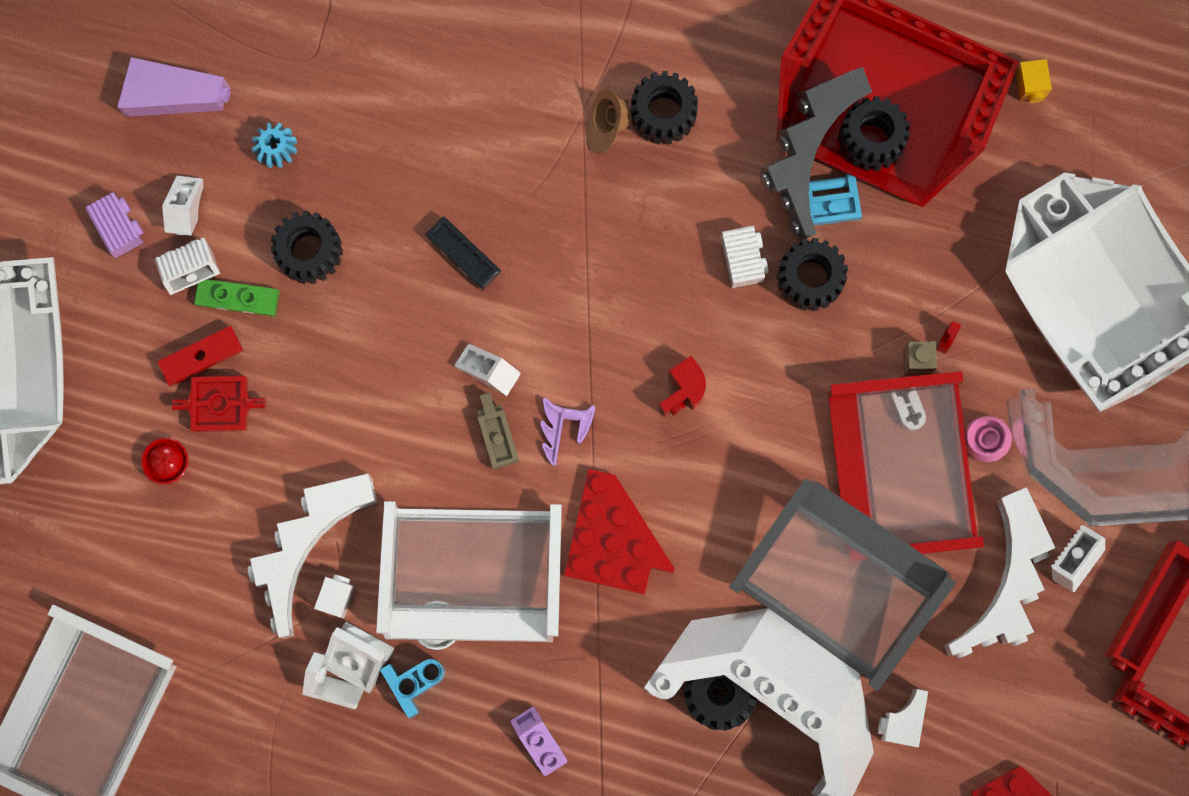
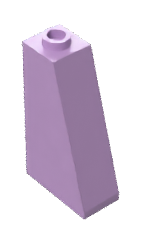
(166, 89)

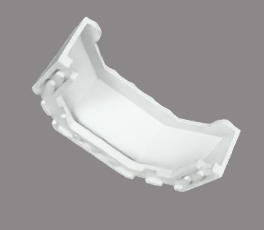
(786, 675)

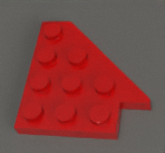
(612, 539)

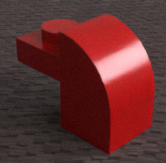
(690, 384)

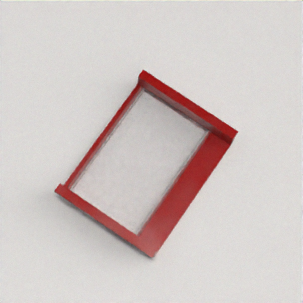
(906, 458)

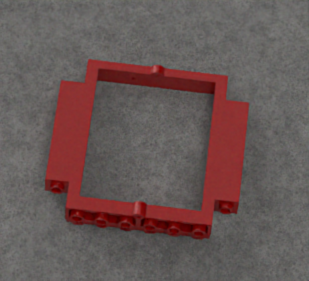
(1142, 636)

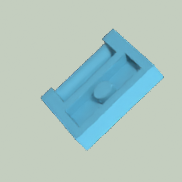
(835, 207)

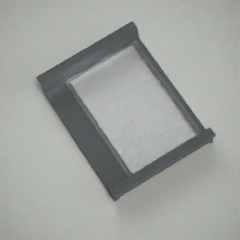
(844, 581)

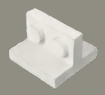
(356, 656)

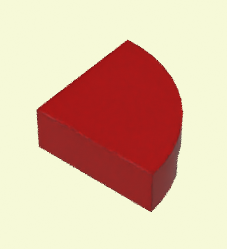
(948, 337)

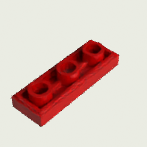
(185, 362)

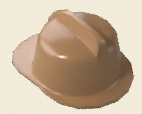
(608, 118)

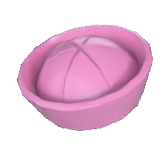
(988, 438)

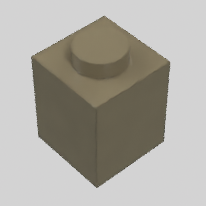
(920, 357)

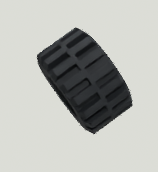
(664, 87)
(877, 114)
(300, 227)
(817, 253)

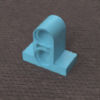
(417, 675)

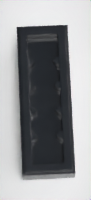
(463, 253)

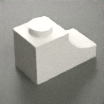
(182, 205)
(488, 369)
(906, 724)

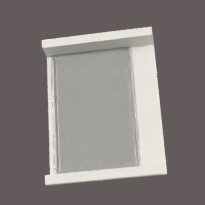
(469, 574)
(80, 710)

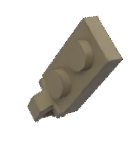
(496, 434)

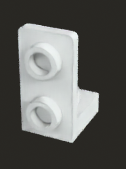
(328, 688)

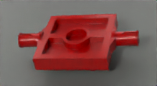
(219, 404)

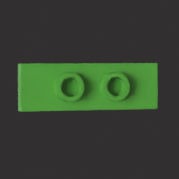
(237, 297)

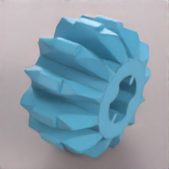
(284, 147)

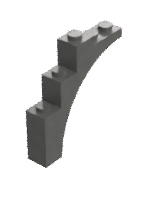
(801, 140)

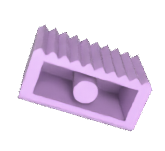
(115, 225)

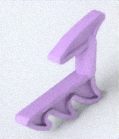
(556, 416)

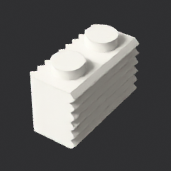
(743, 256)
(187, 266)
(1078, 558)

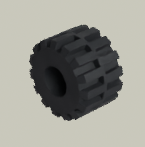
(714, 713)

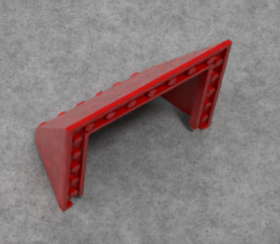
(936, 76)

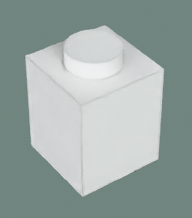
(335, 596)

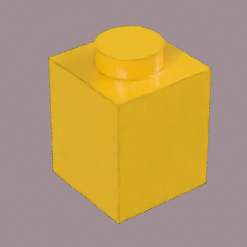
(1033, 81)

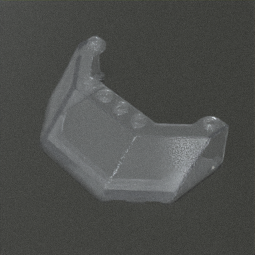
(1102, 483)

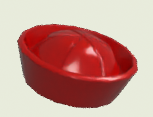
(164, 461)

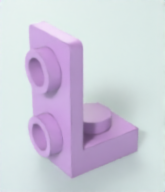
(538, 741)

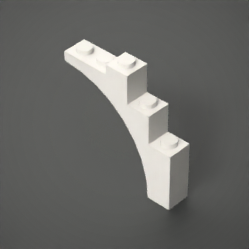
(297, 537)
(1005, 616)

